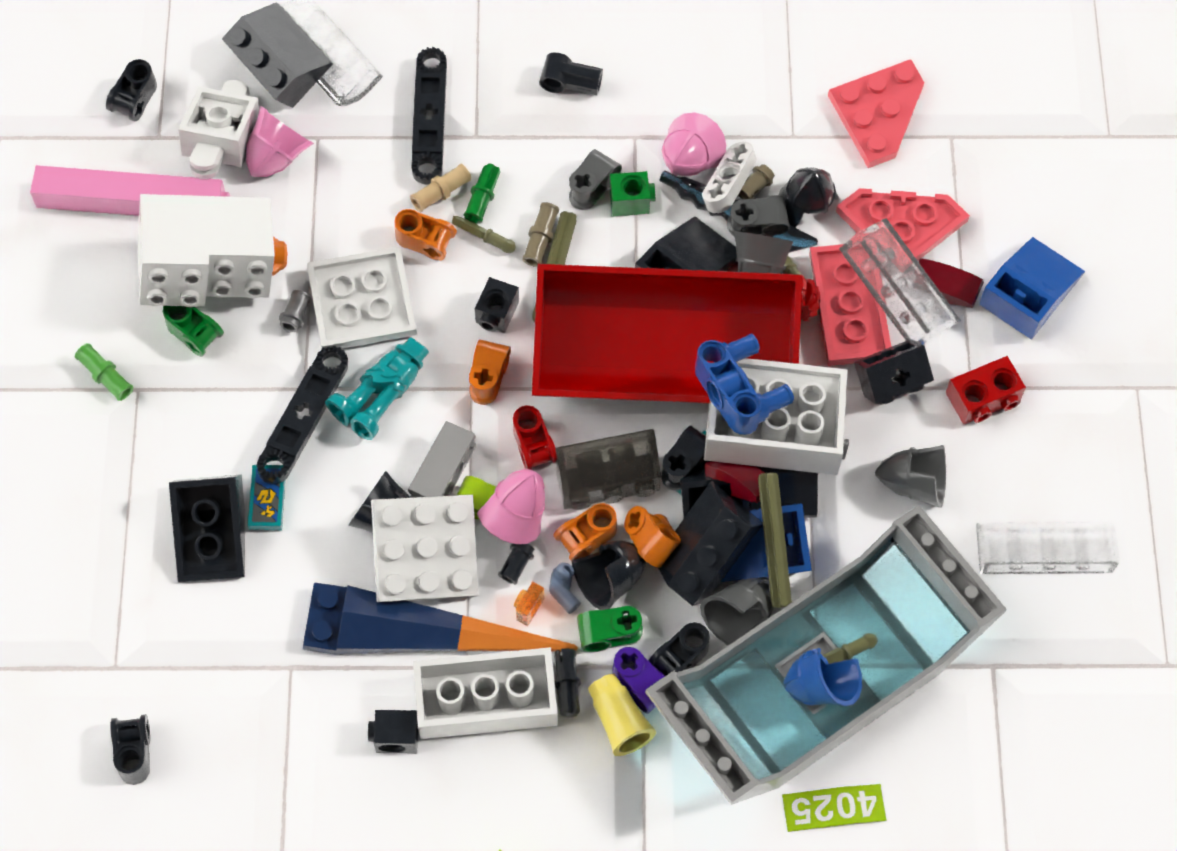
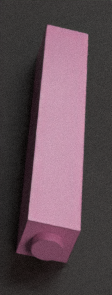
(110, 190)

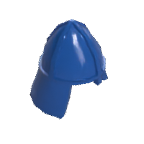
(819, 682)

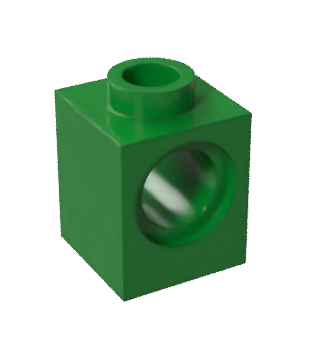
(625, 204)

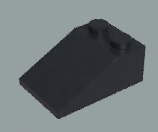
(208, 527)

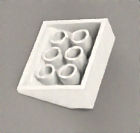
(795, 437)

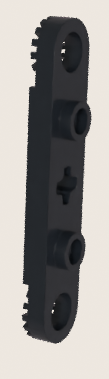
(429, 133)
(293, 433)

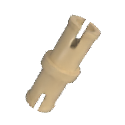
(440, 188)

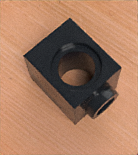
(496, 293)
(394, 731)

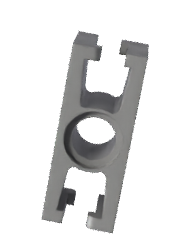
(444, 462)

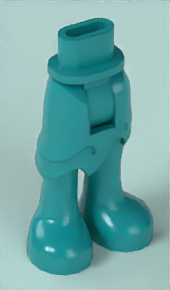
(389, 379)

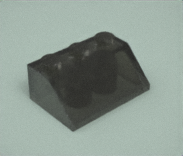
(608, 469)

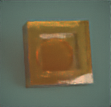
(528, 603)

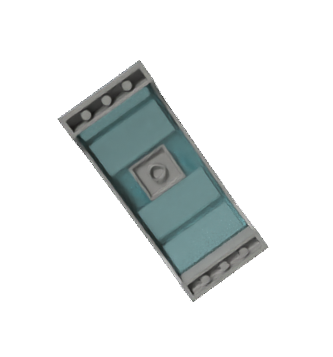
(903, 589)

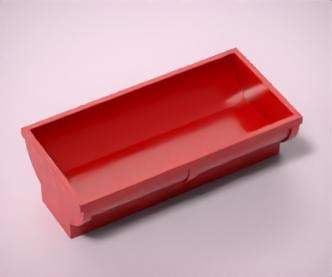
(641, 328)

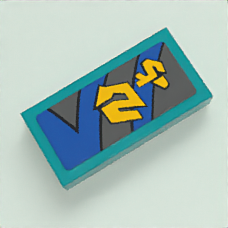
(266, 501)

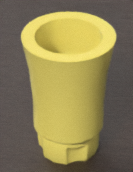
(620, 716)

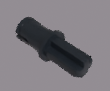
(567, 682)

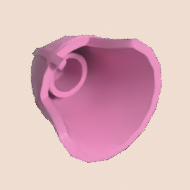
(693, 145)
(272, 146)
(515, 508)

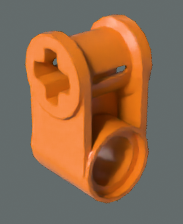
(426, 234)
(488, 368)
(581, 534)
(651, 535)

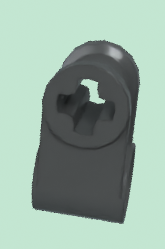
(591, 179)
(759, 216)

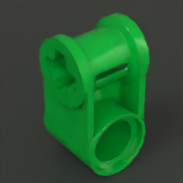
(194, 330)
(606, 628)

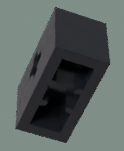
(878, 369)

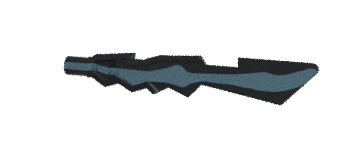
(692, 191)

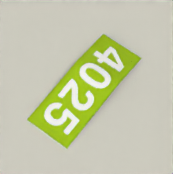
(834, 807)

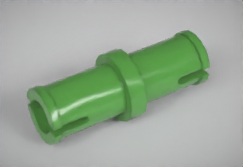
(103, 371)

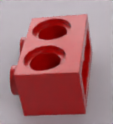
(981, 384)

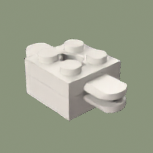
(218, 128)

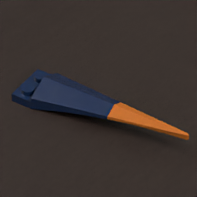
(354, 623)

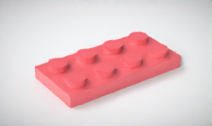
(848, 312)

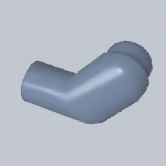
(560, 587)

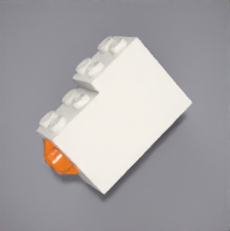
(205, 249)

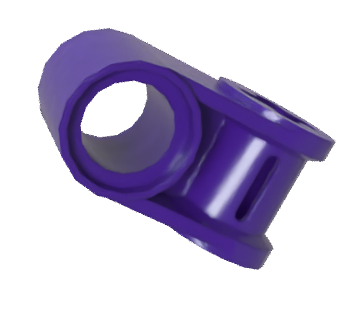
(639, 678)

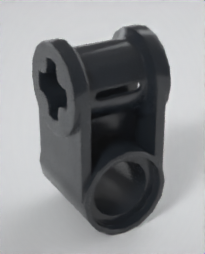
(132, 95)
(684, 458)
(677, 654)
(129, 742)

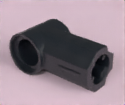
(562, 74)

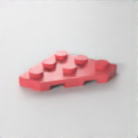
(879, 109)
(917, 219)

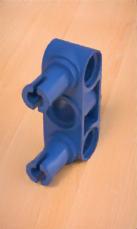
(730, 388)

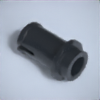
(516, 562)

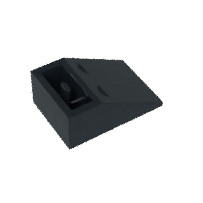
(690, 248)

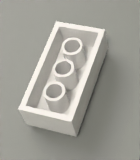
(485, 693)

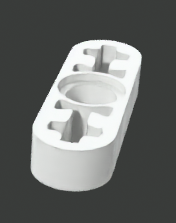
(730, 188)

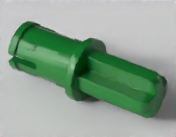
(482, 193)

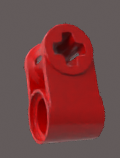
(535, 443)

